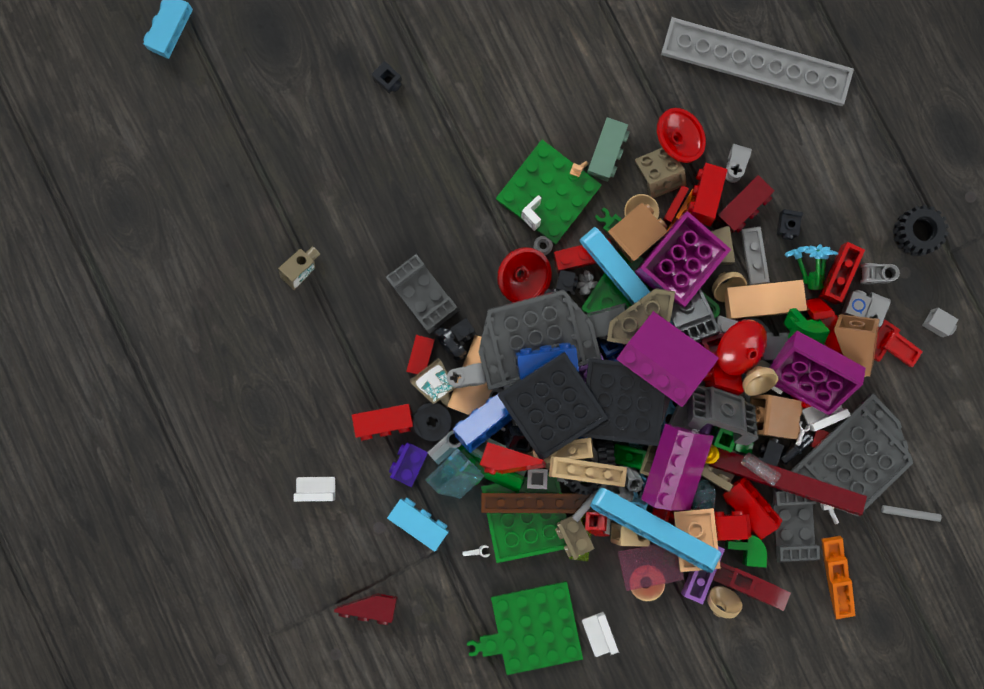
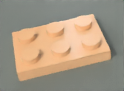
(699, 525)

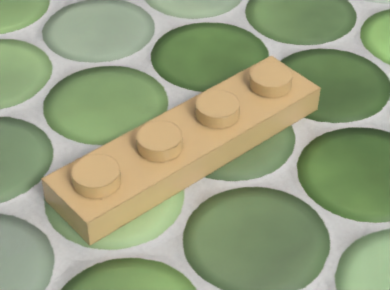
(587, 471)

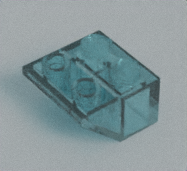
(454, 475)

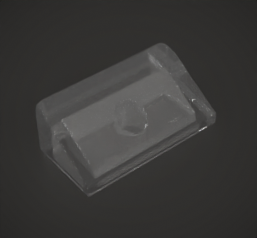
(761, 469)

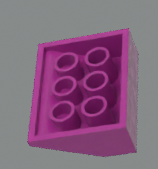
(683, 259)
(667, 359)
(816, 373)
(677, 468)

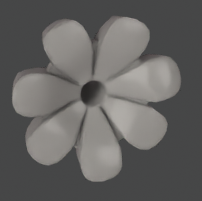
(586, 283)

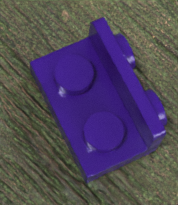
(408, 464)

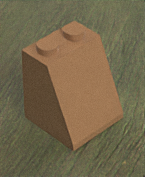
(637, 232)
(858, 339)
(777, 416)

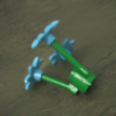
(816, 278)

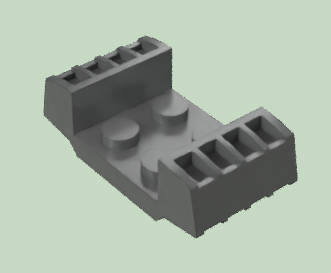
(422, 293)
(695, 318)
(724, 411)
(795, 535)

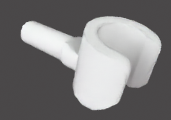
(801, 434)
(831, 510)
(476, 552)

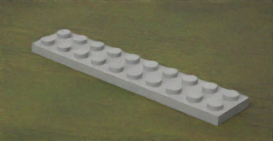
(757, 61)

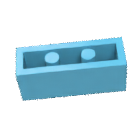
(167, 27)
(418, 523)

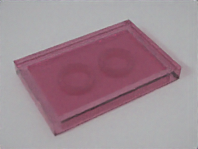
(648, 567)

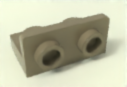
(575, 537)

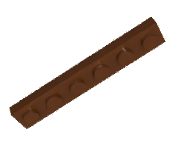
(532, 502)

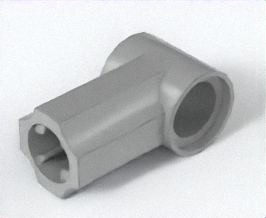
(443, 449)
(633, 479)

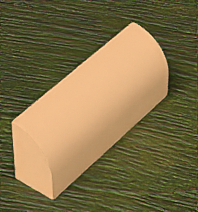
(764, 299)
(470, 397)

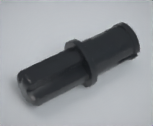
(793, 450)

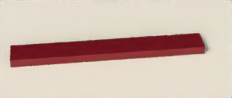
(796, 484)

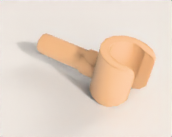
(577, 169)

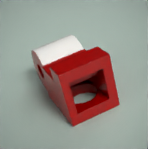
(597, 524)

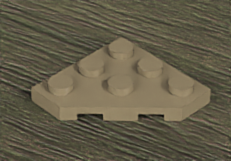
(628, 322)

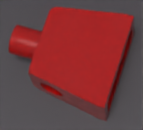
(719, 379)

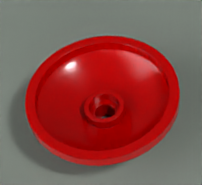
(681, 135)
(534, 275)
(742, 347)

